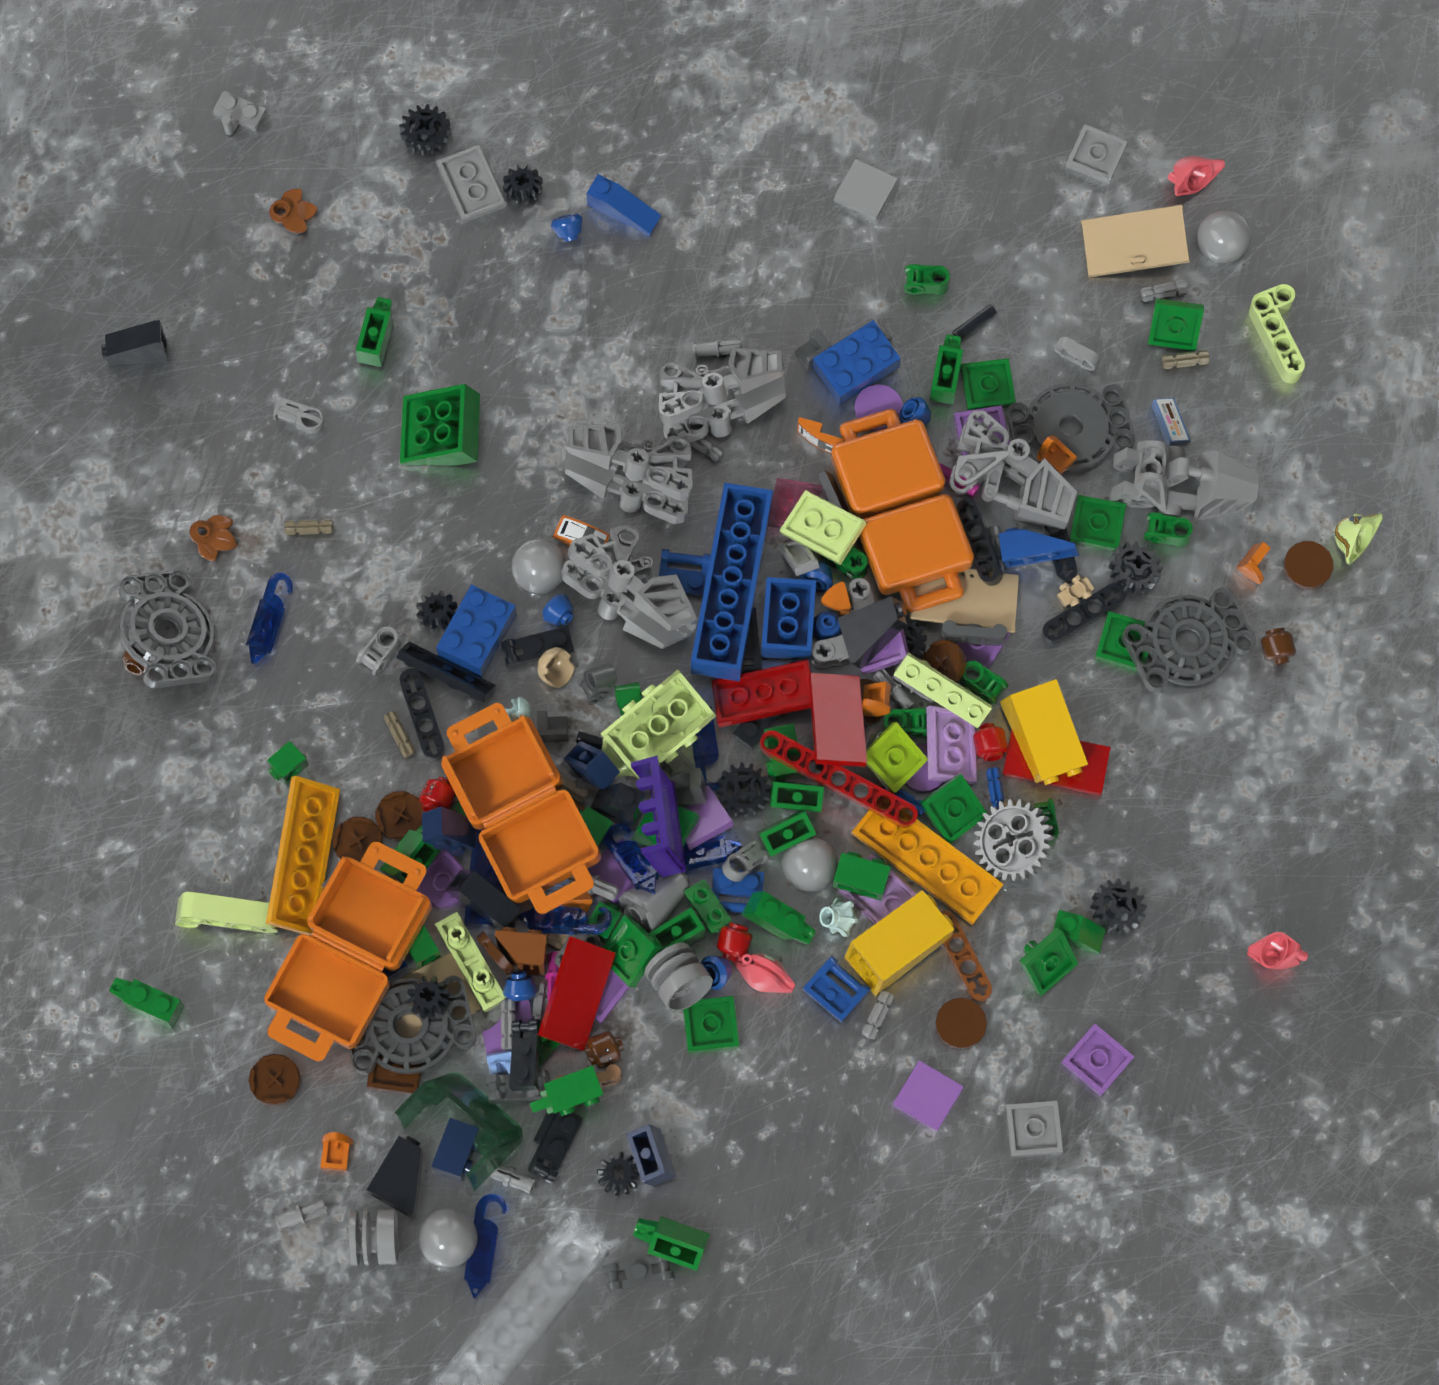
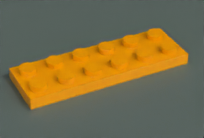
(302, 854)
(930, 862)

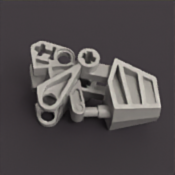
(756, 384)
(594, 459)
(1224, 482)
(1044, 493)
(660, 607)

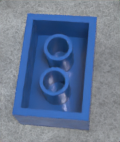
(856, 362)
(788, 618)
(476, 630)

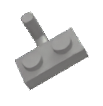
(238, 111)

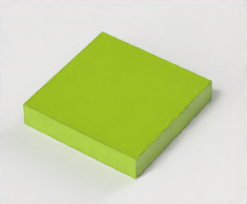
(894, 758)

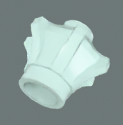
(839, 917)

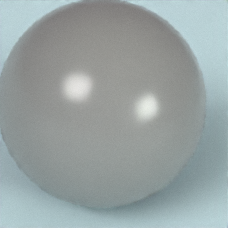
(1223, 236)
(538, 566)
(810, 864)
(447, 1238)

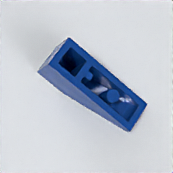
(621, 205)
(1026, 547)

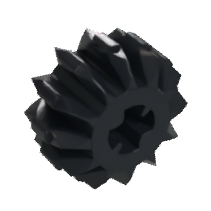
(528, 178)
(431, 604)
(438, 996)
(609, 1177)

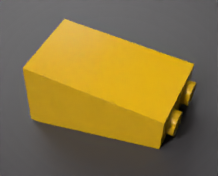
(1045, 732)
(898, 942)

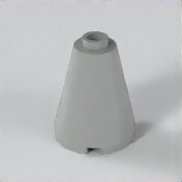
(652, 909)

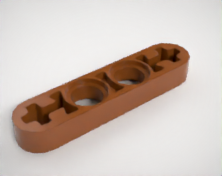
(962, 956)

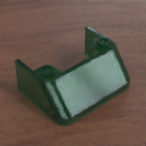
(499, 1132)

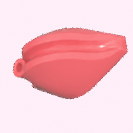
(1194, 174)
(1277, 952)
(764, 973)

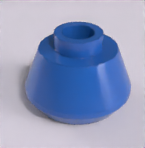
(567, 226)
(915, 409)
(822, 575)
(558, 610)
(826, 625)
(719, 970)
(520, 986)

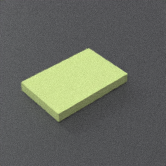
(823, 527)

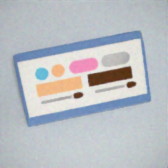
(1170, 421)

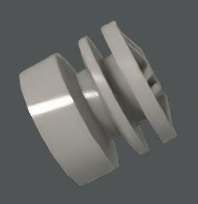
(678, 977)
(373, 1237)

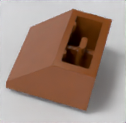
(524, 950)

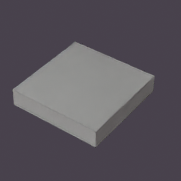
(1096, 154)
(865, 189)
(1034, 1129)

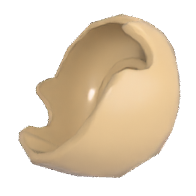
(555, 667)

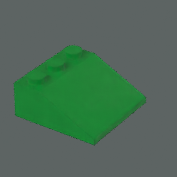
(440, 427)

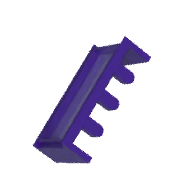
(668, 853)

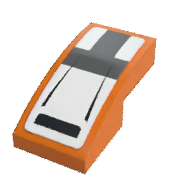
(813, 433)
(571, 529)

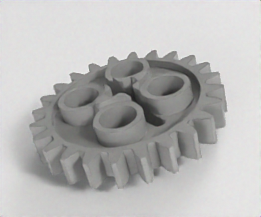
(1019, 861)

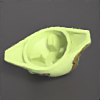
(1355, 534)

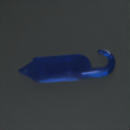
(267, 619)
(706, 751)
(710, 852)
(631, 860)
(565, 921)
(480, 1264)

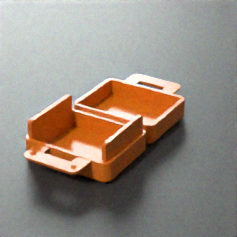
(897, 488)
(530, 827)
(336, 974)

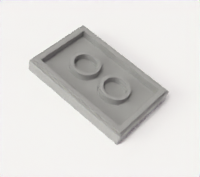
(471, 183)

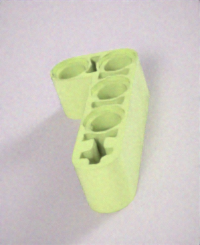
(1281, 335)
(222, 911)

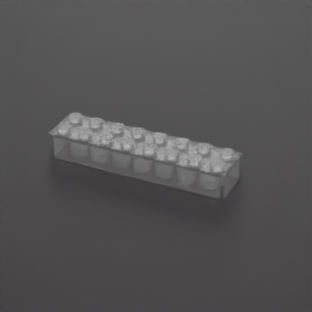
(527, 1309)

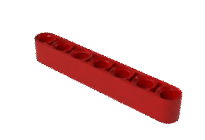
(845, 790)

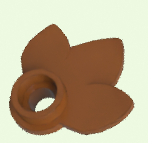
(296, 211)
(216, 537)

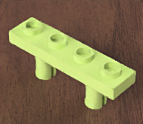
(942, 690)
(470, 961)

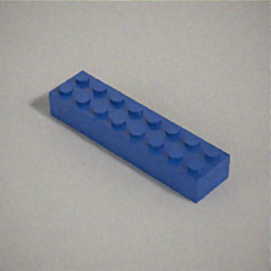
(731, 582)

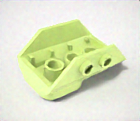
(656, 724)

